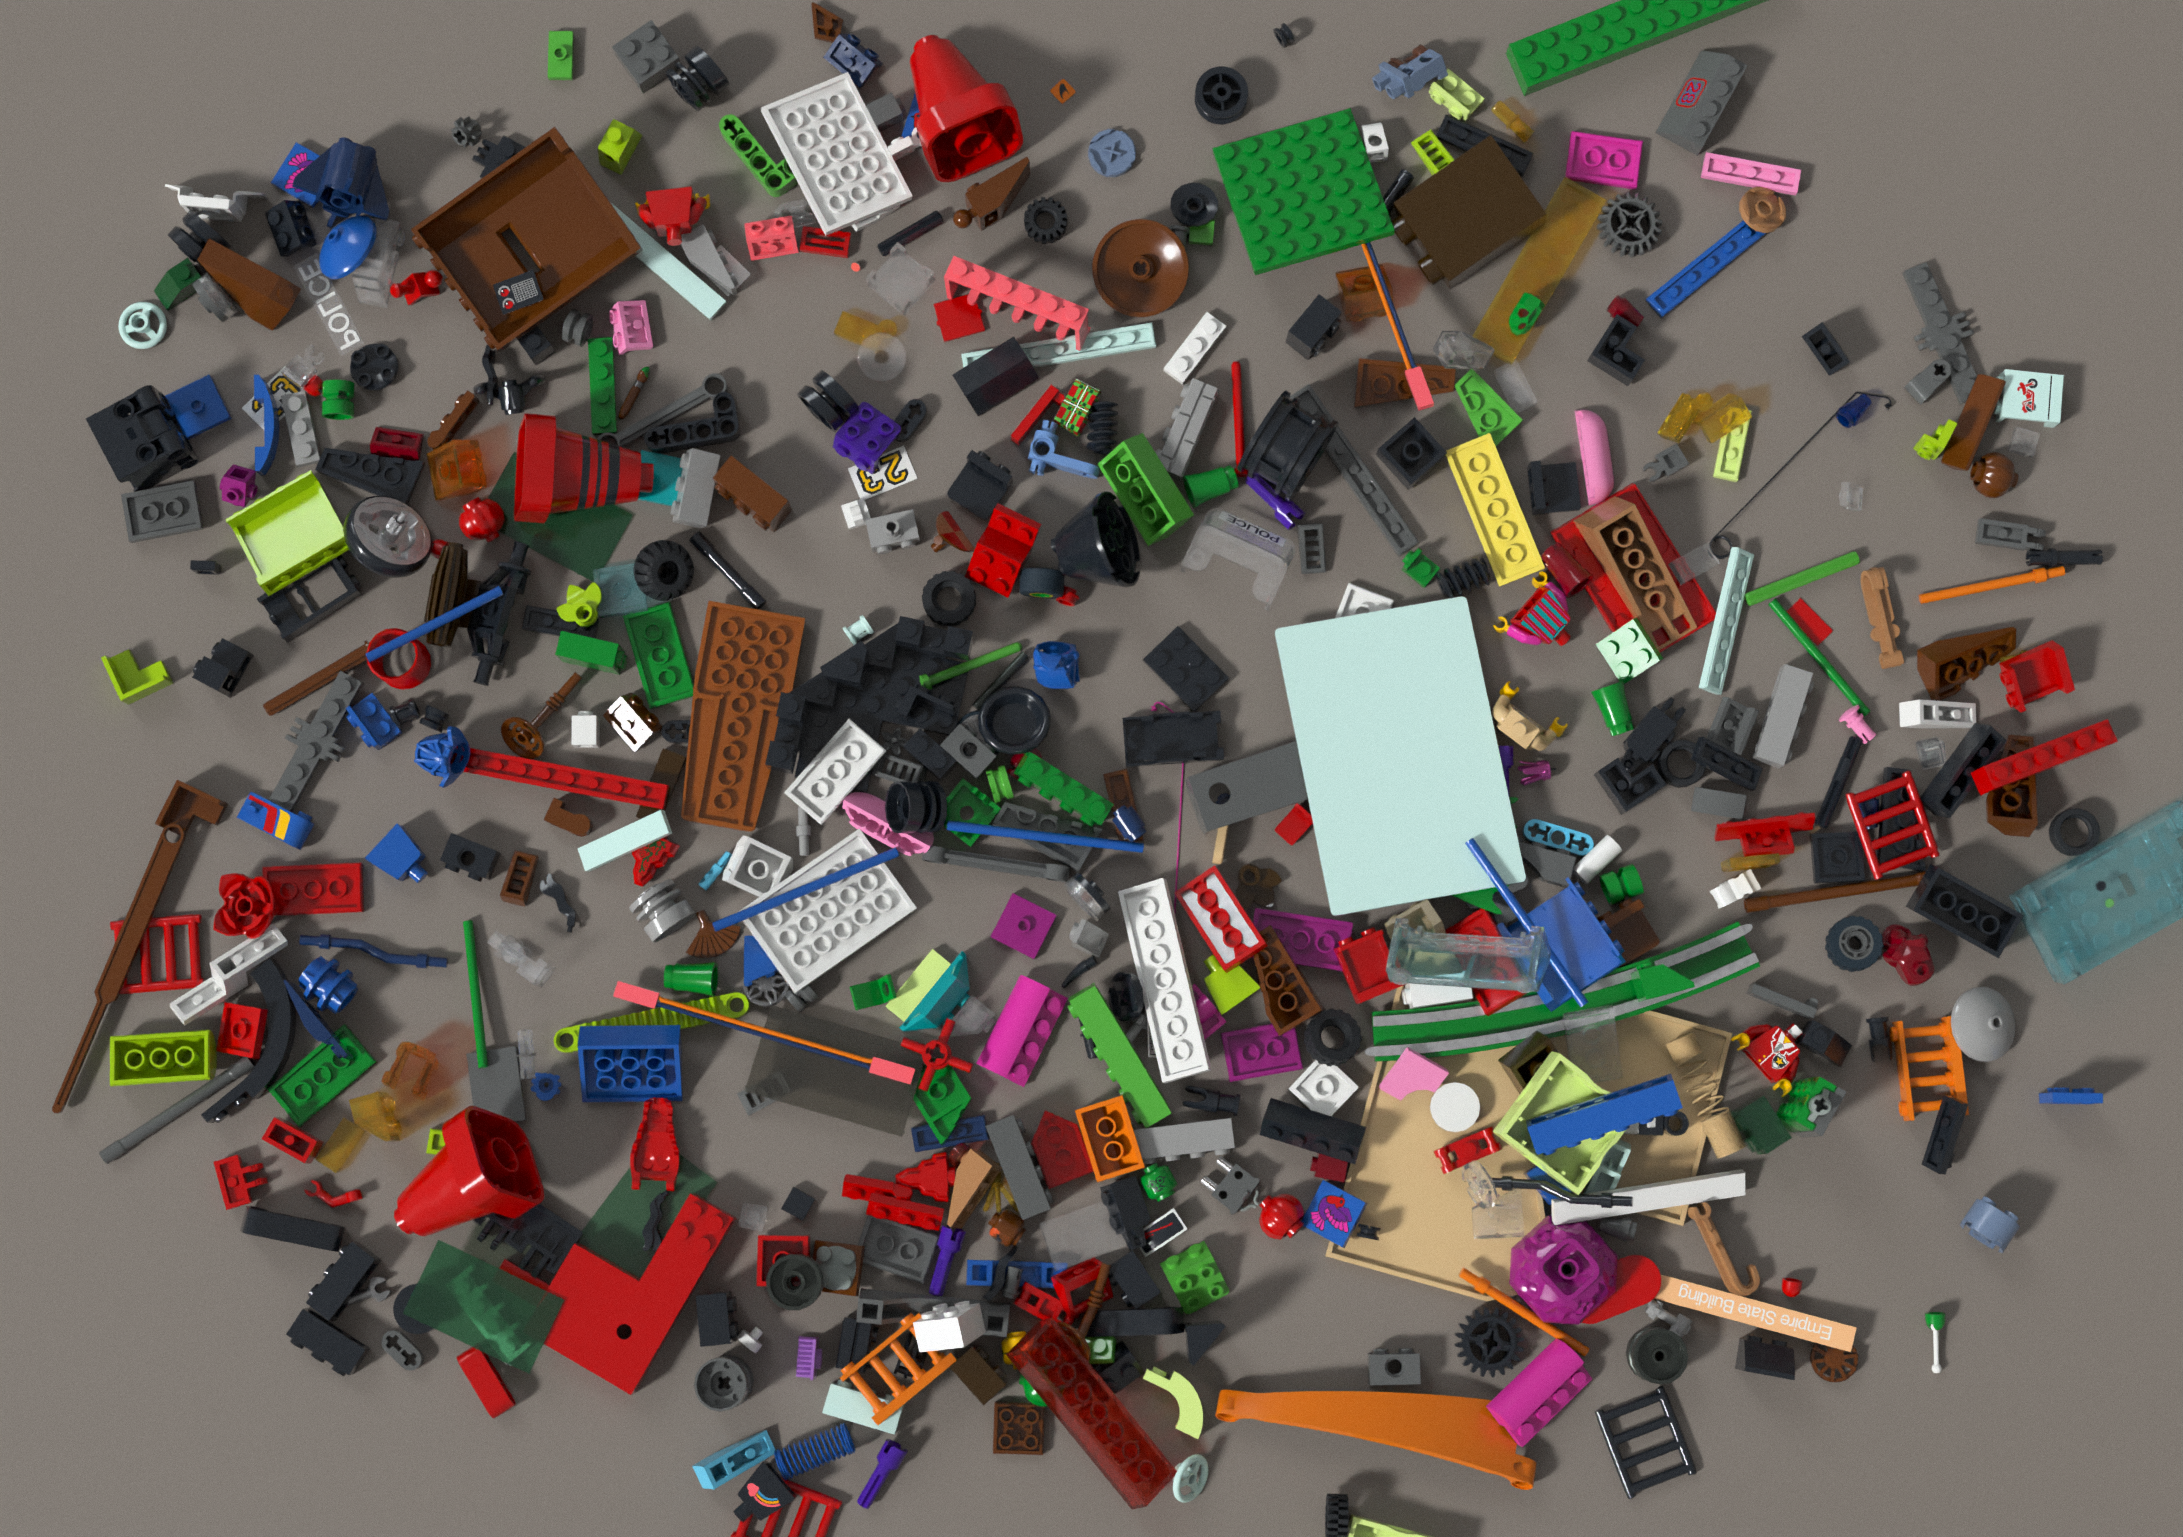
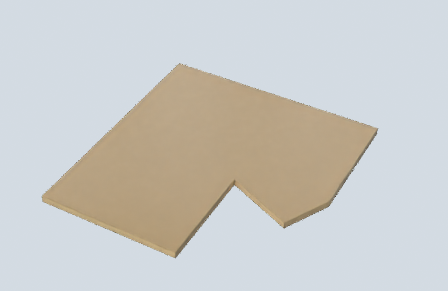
(1429, 1213)

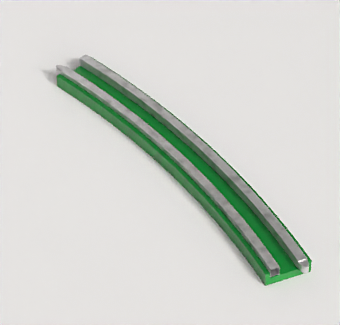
(1467, 1029)

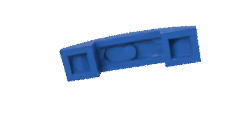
(265, 455)
(1036, 1273)

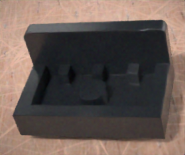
(290, 227)
(1122, 1371)

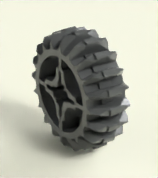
(1623, 216)

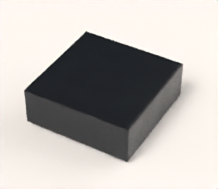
(205, 567)
(798, 1203)

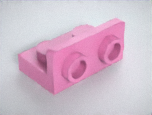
(630, 326)

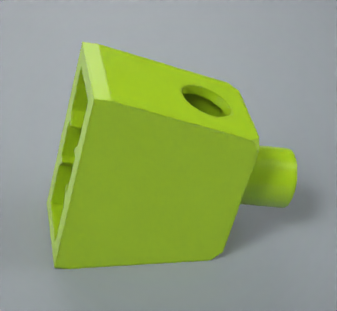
(619, 144)
(1228, 988)

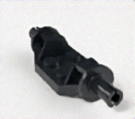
(491, 619)

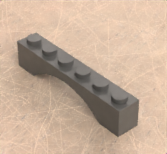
(1547, 864)
(892, 1307)

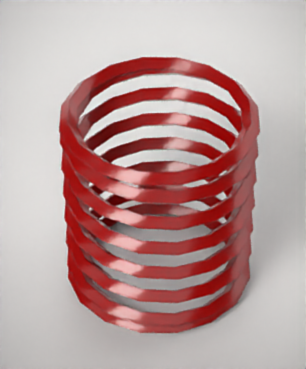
(416, 673)

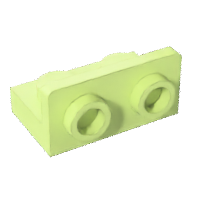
(1456, 96)

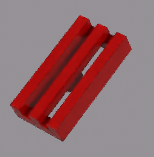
(825, 251)

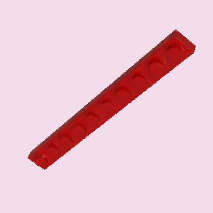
(566, 778)

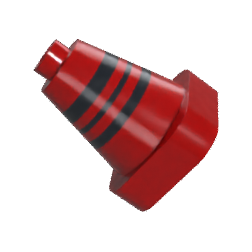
(572, 471)

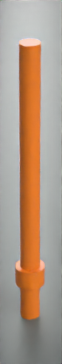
(2038, 576)
(1483, 1286)

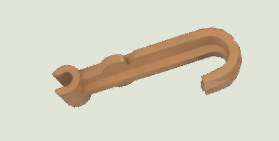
(1881, 615)
(1720, 1254)

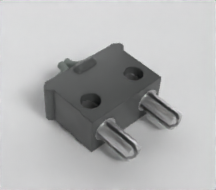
(1237, 1189)

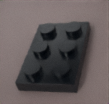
(1185, 669)

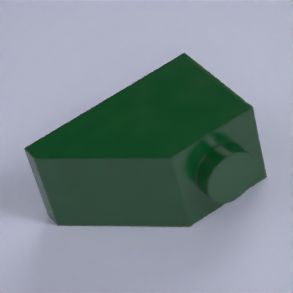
(177, 284)

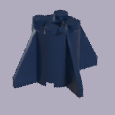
(345, 181)

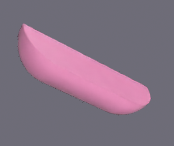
(1595, 456)
(869, 816)

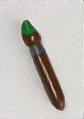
(642, 377)

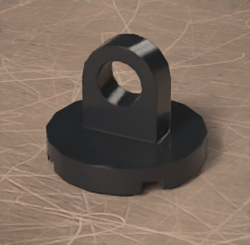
(1126, 996)

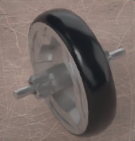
(397, 527)

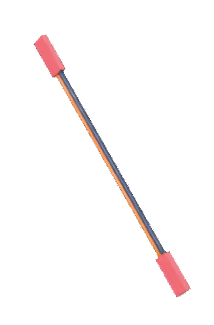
(1415, 375)
(650, 999)

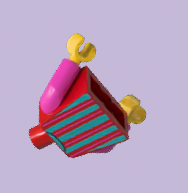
(1541, 617)

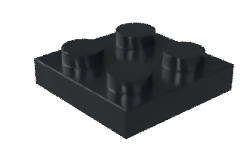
(1837, 857)

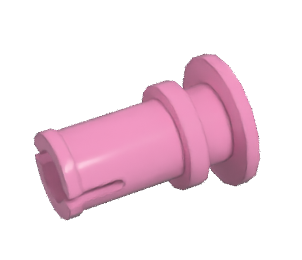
(1857, 723)

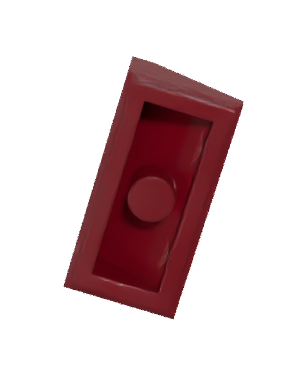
(396, 444)

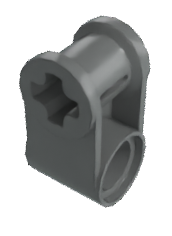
(1926, 382)

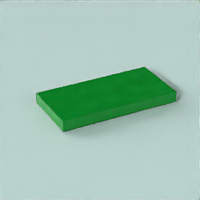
(659, 655)
(321, 1077)

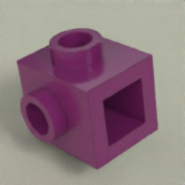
(238, 485)

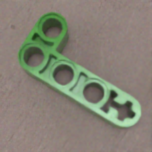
(756, 154)

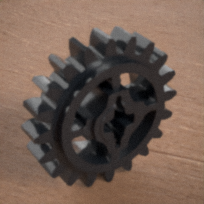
(1486, 1354)

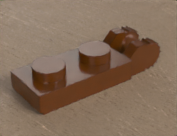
(452, 422)

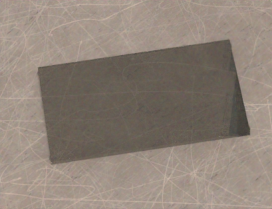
(831, 1084)

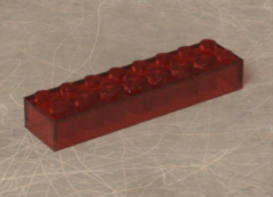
(1092, 1413)

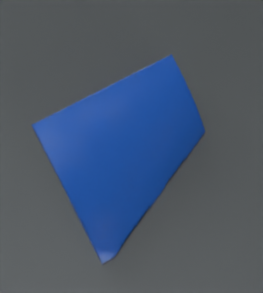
(756, 961)

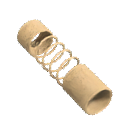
(1719, 1127)

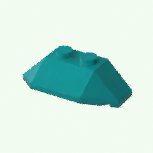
(942, 998)

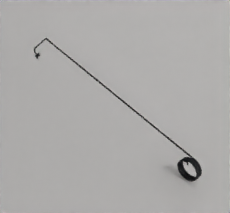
(1727, 539)

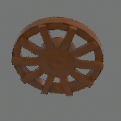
(1833, 1359)

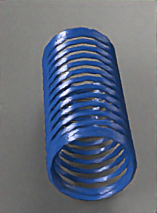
(850, 1449)

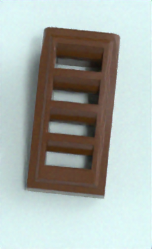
(513, 898)

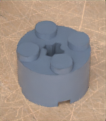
(1990, 1224)

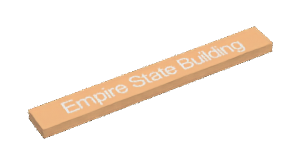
(1756, 1313)

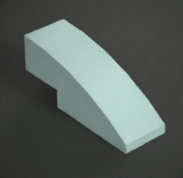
(1610, 1169)

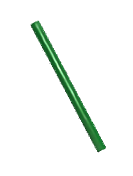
(1818, 656)
(475, 994)

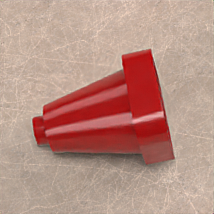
(962, 116)
(476, 1173)

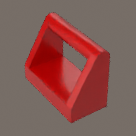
(1077, 1277)

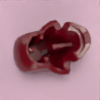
(1908, 954)

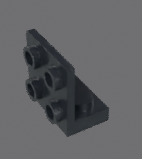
(1553, 487)

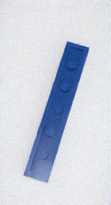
(1703, 268)

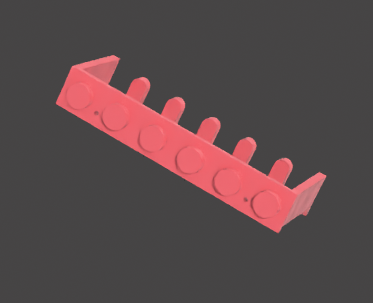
(1019, 295)

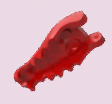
(655, 1149)

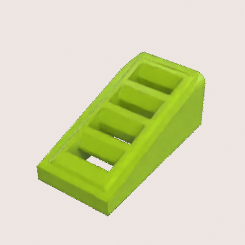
(1429, 161)

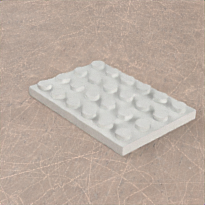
(836, 153)
(832, 922)

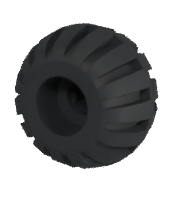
(672, 581)

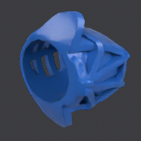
(1056, 665)
(437, 751)

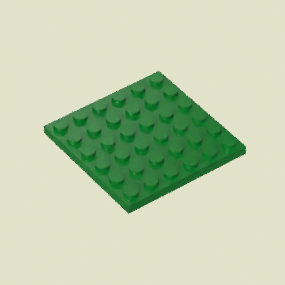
(1303, 191)

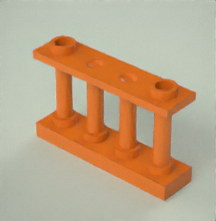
(1950, 1054)
(901, 1393)

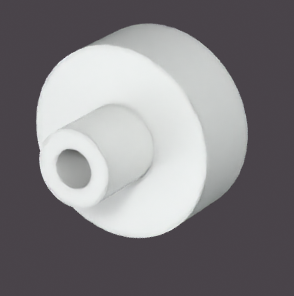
(750, 1340)

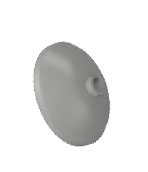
(1974, 1026)

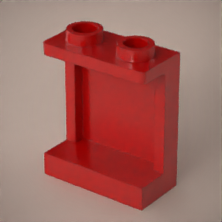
(2035, 674)
(1365, 965)

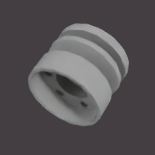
(661, 909)

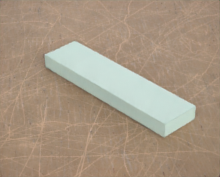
(625, 840)

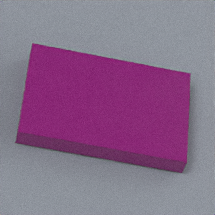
(1260, 1052)

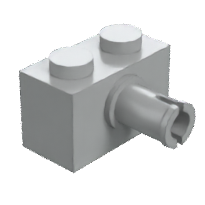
(893, 531)

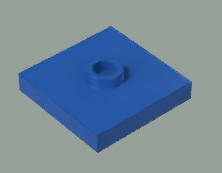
(198, 407)

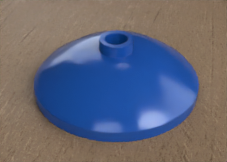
(347, 246)

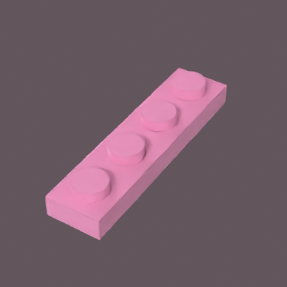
(1750, 173)

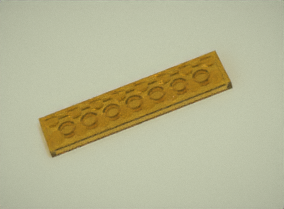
(1540, 264)

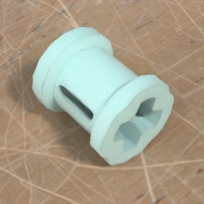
(858, 630)

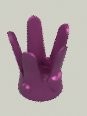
(1539, 768)

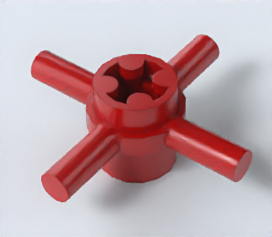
(938, 1064)

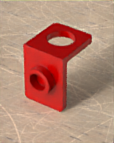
(1294, 824)

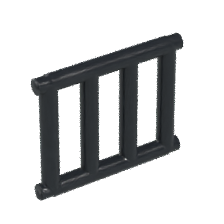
(1612, 1442)

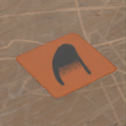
(1062, 91)

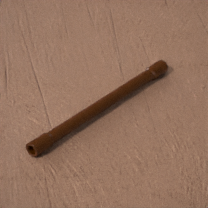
(1766, 902)

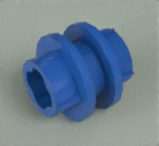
(331, 987)

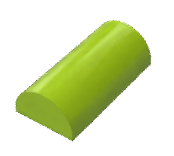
(162, 1058)

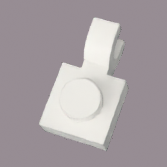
(903, 146)

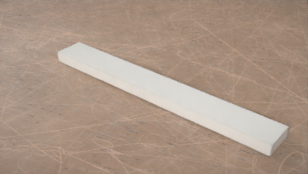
(1656, 1196)

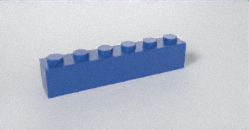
(1604, 1114)

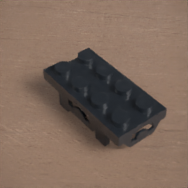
(1172, 738)

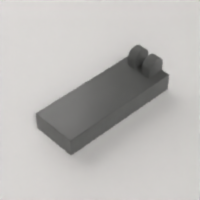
(1805, 1010)

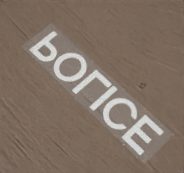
(329, 305)

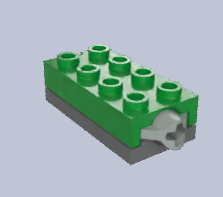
(1810, 1106)

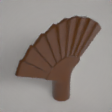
(712, 943)

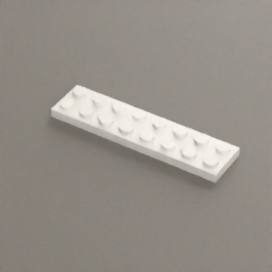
(1164, 980)

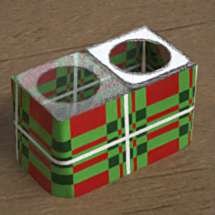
(1075, 408)

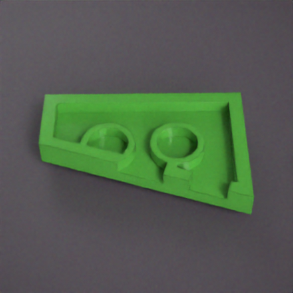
(1486, 408)

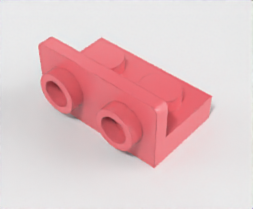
(771, 238)

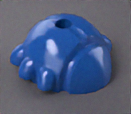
(542, 1092)

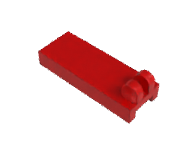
(1051, 396)

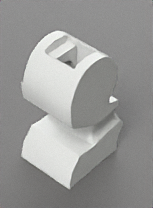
(1735, 888)

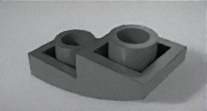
(1719, 803)

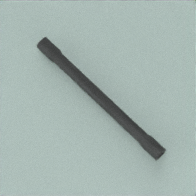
(122, 1145)

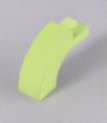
(1190, 1406)

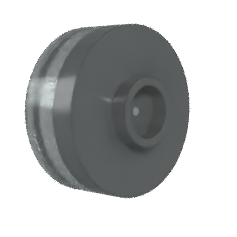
(214, 297)

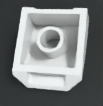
(756, 867)

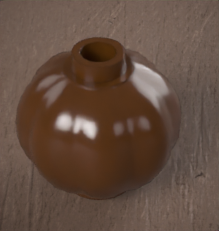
(1993, 475)

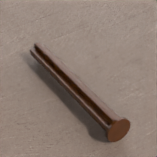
(316, 680)

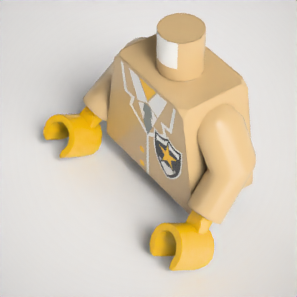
(1520, 726)

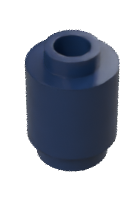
(1129, 823)

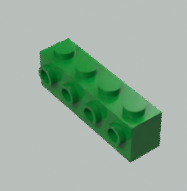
(1063, 788)

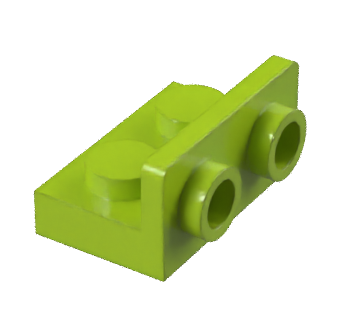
(1931, 446)

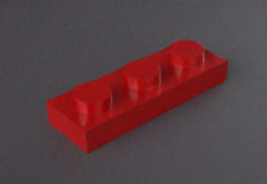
(904, 1211)

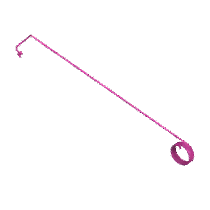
(1155, 709)

